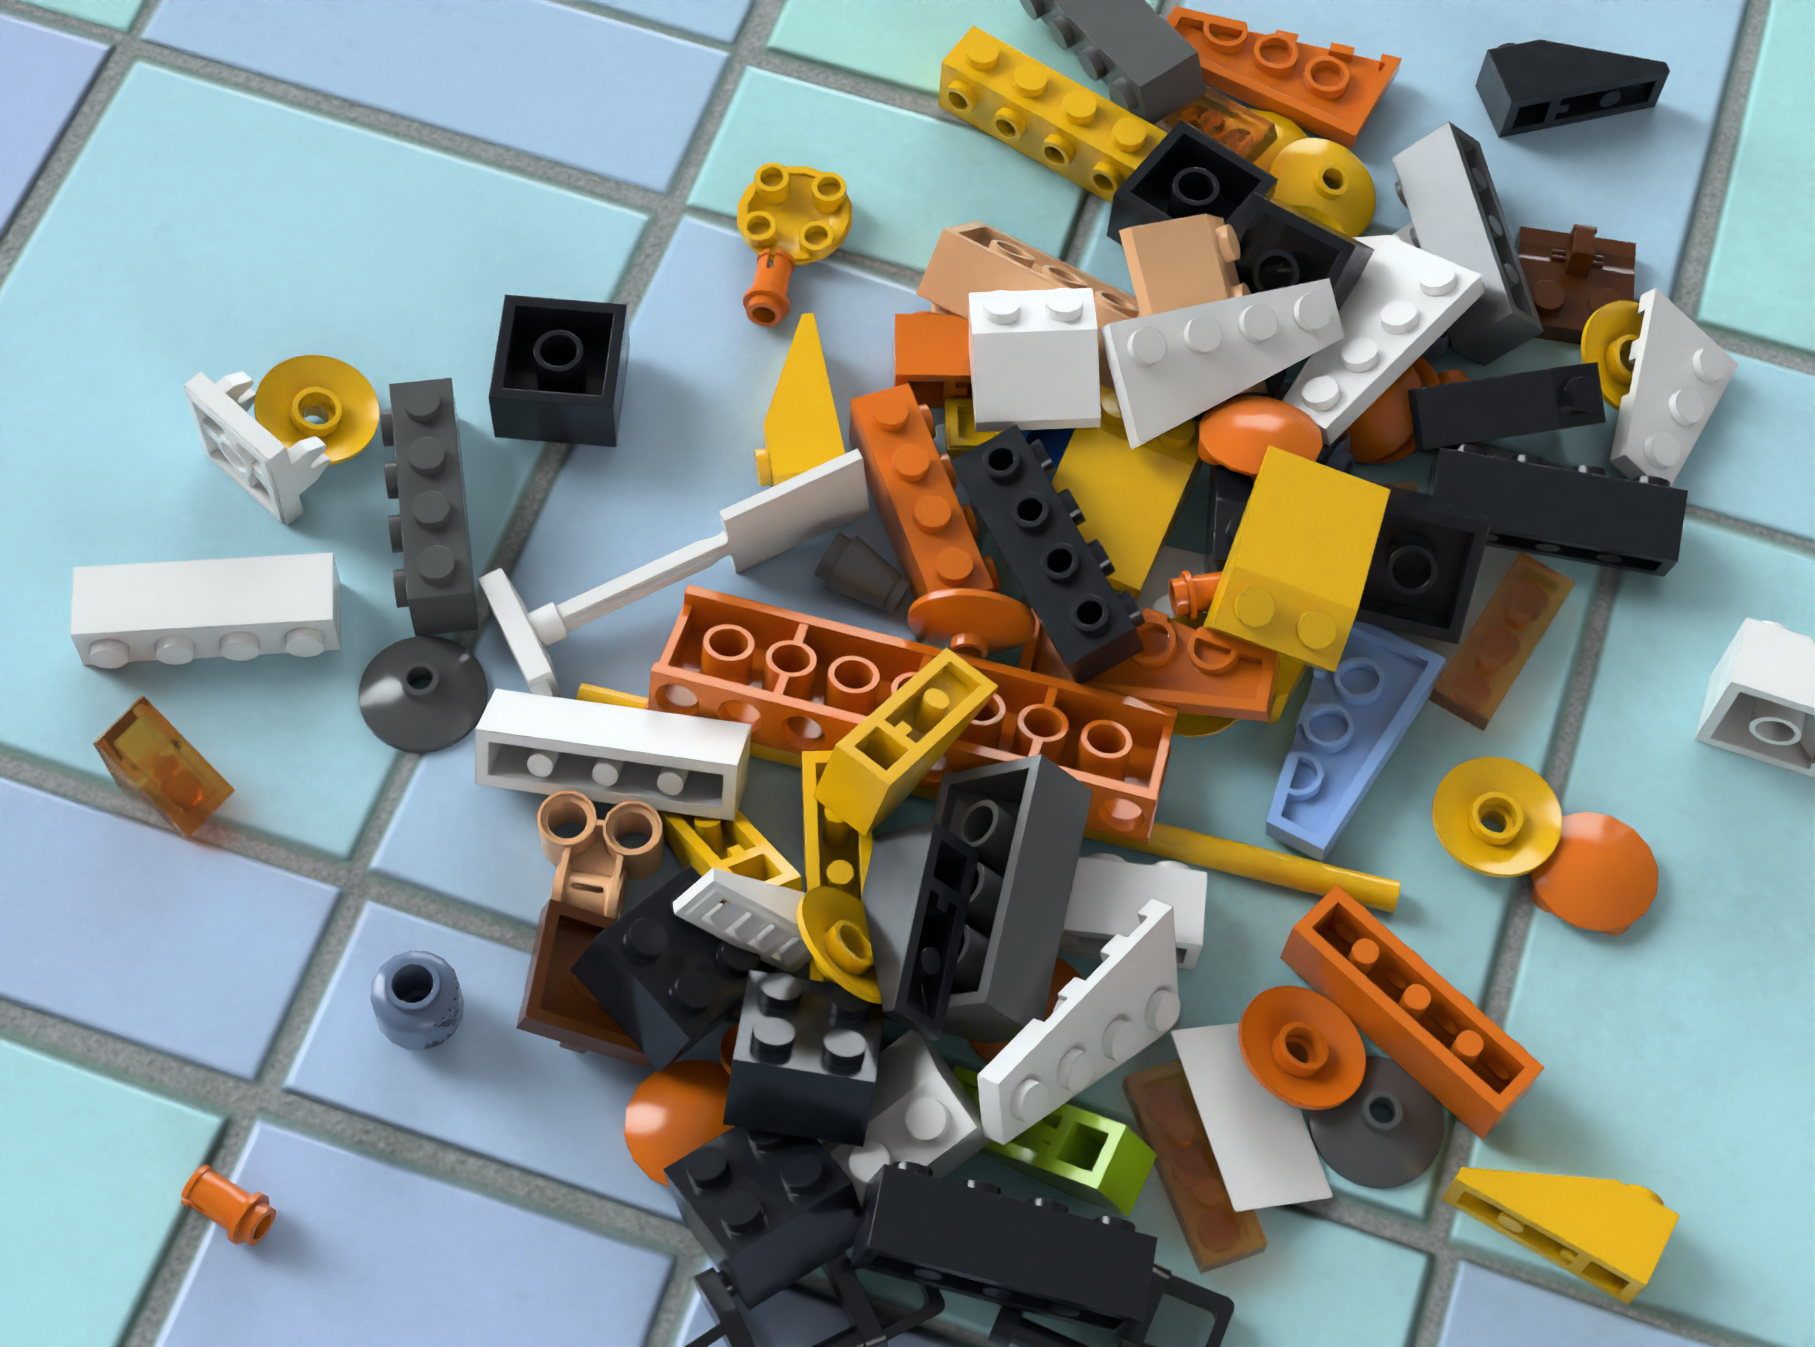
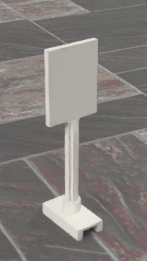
(750, 534)

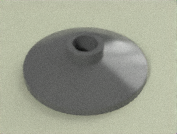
(429, 716)
(1375, 1151)

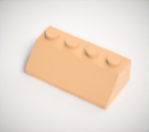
(988, 260)

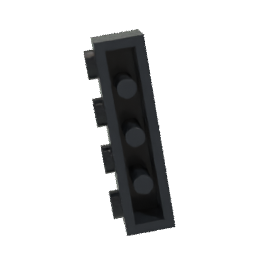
(1565, 511)
(1048, 554)
(1004, 1249)

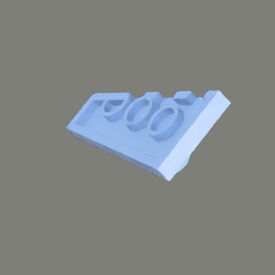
(1348, 735)

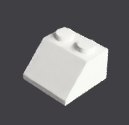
(1034, 359)
(1764, 698)
(914, 1116)

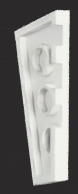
(1387, 324)
(1203, 354)
(1091, 1029)

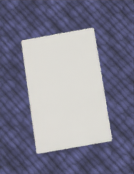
(1253, 1134)

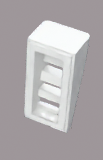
(754, 918)

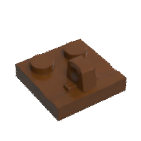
(1573, 276)
(557, 1001)

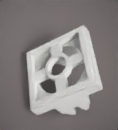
(250, 451)

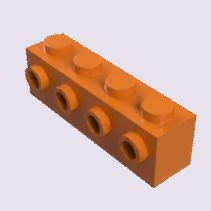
(916, 494)
(1410, 1011)

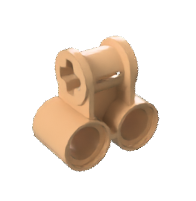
(593, 864)

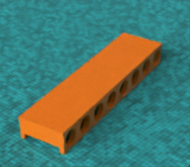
(817, 679)

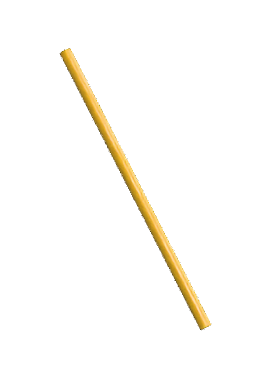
(1164, 839)

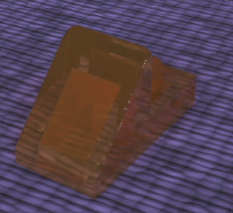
(162, 767)

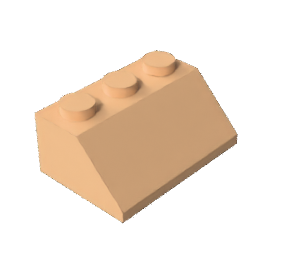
(1184, 266)

